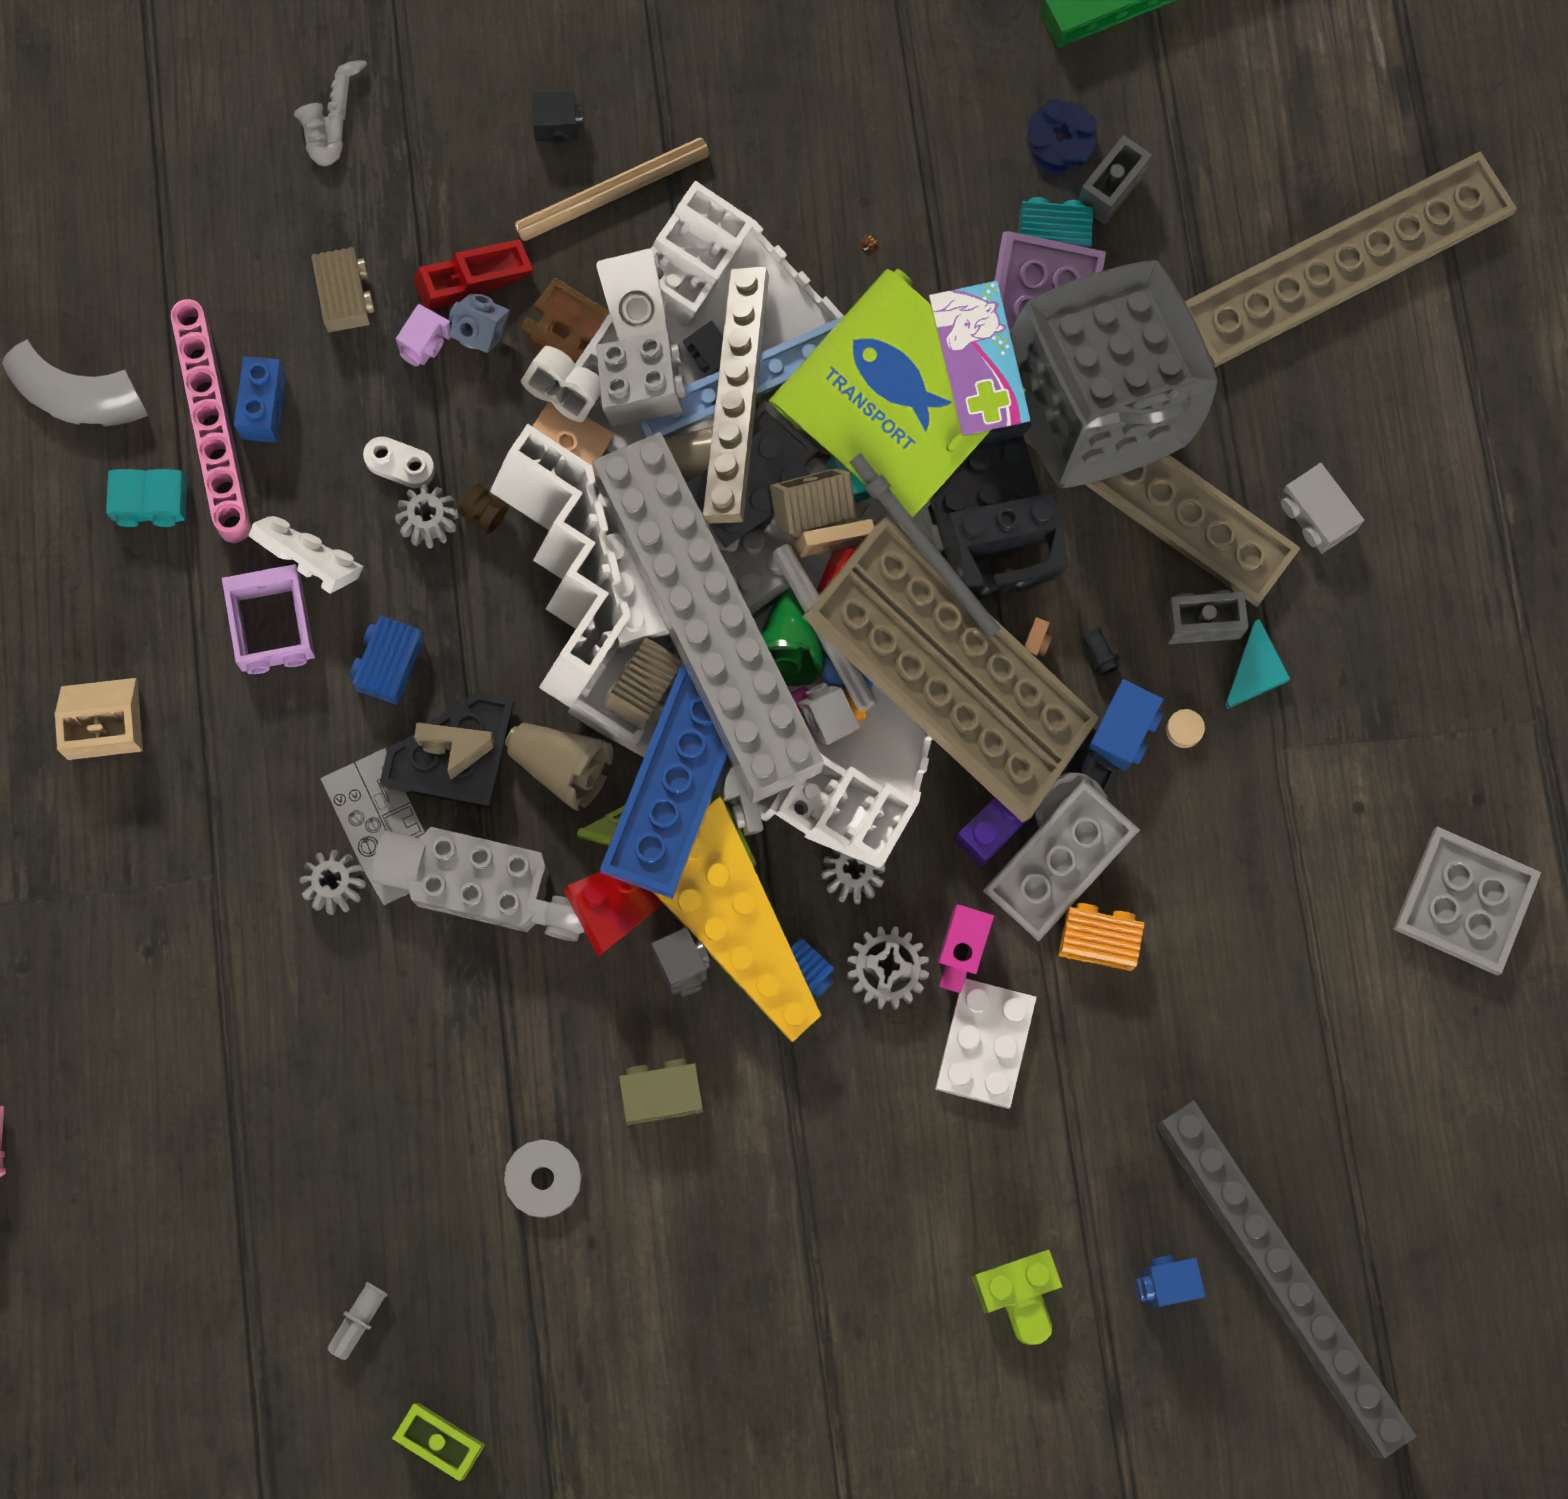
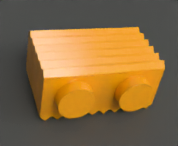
(1101, 937)

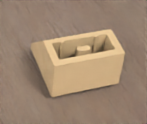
(98, 719)

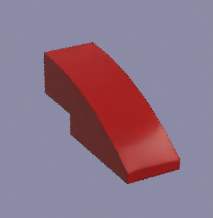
(471, 272)

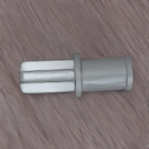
(356, 1321)

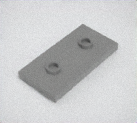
(1061, 860)

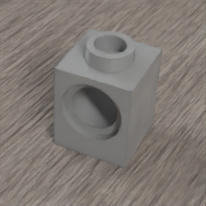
(828, 713)

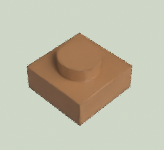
(1038, 639)

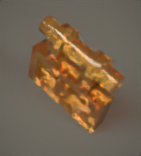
(569, 310)

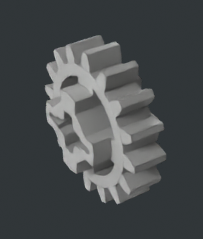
(870, 966)

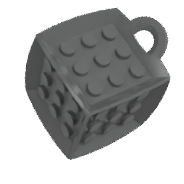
(1111, 373)

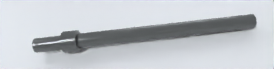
(878, 488)

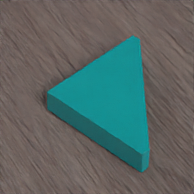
(1258, 668)

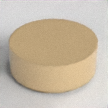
(1185, 728)

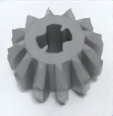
(440, 521)
(844, 880)
(324, 894)

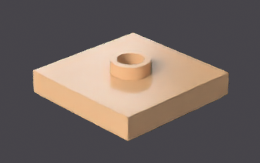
(583, 438)

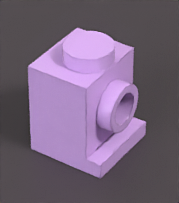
(422, 336)

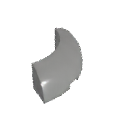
(71, 397)

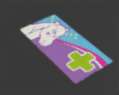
(979, 358)

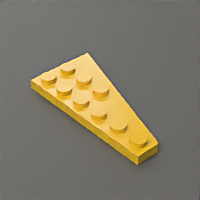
(734, 920)

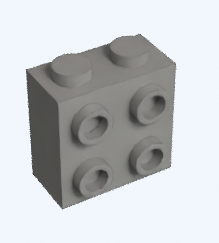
(640, 378)

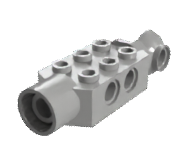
(474, 880)

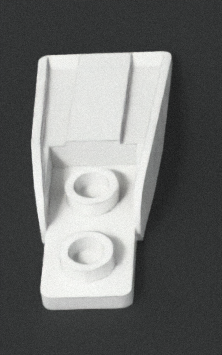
(633, 294)

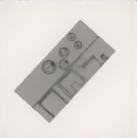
(368, 811)

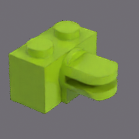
(1020, 1290)

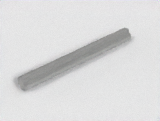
(806, 595)

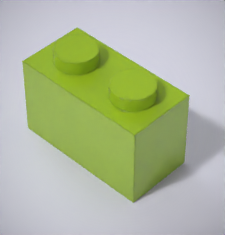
(438, 1441)

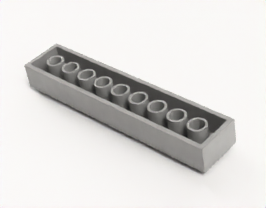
(707, 618)

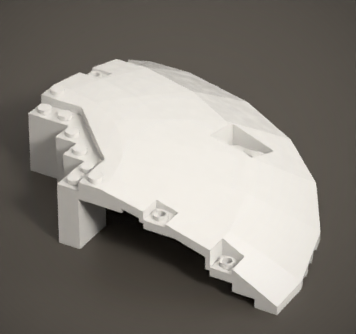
(867, 776)

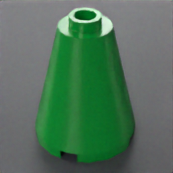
(793, 641)

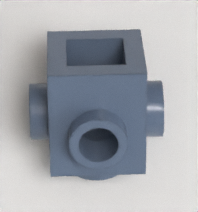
(478, 322)

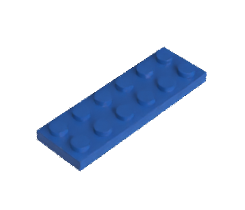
(668, 795)

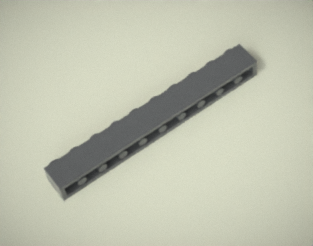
(1286, 1281)

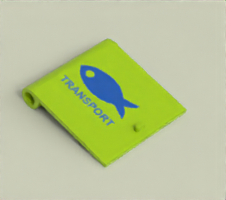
(882, 393)

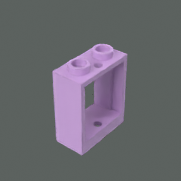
(262, 584)

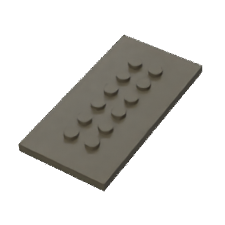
(967, 691)

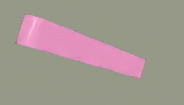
(208, 404)

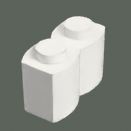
(559, 381)

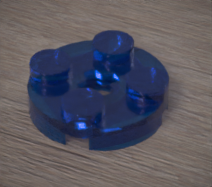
(1059, 116)

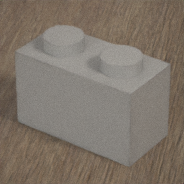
(1320, 508)

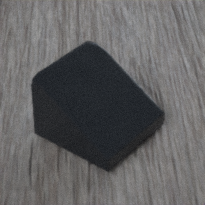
(1095, 767)

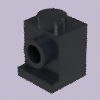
(708, 345)

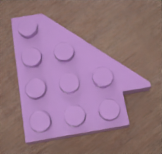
(1037, 265)

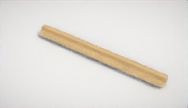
(611, 189)

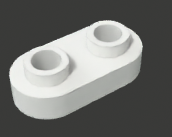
(397, 462)

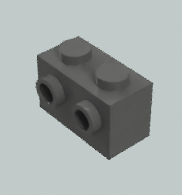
(1205, 617)
(681, 962)

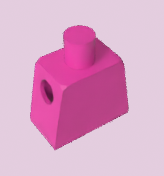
(965, 927)

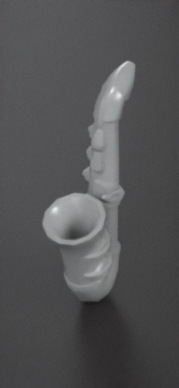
(323, 133)

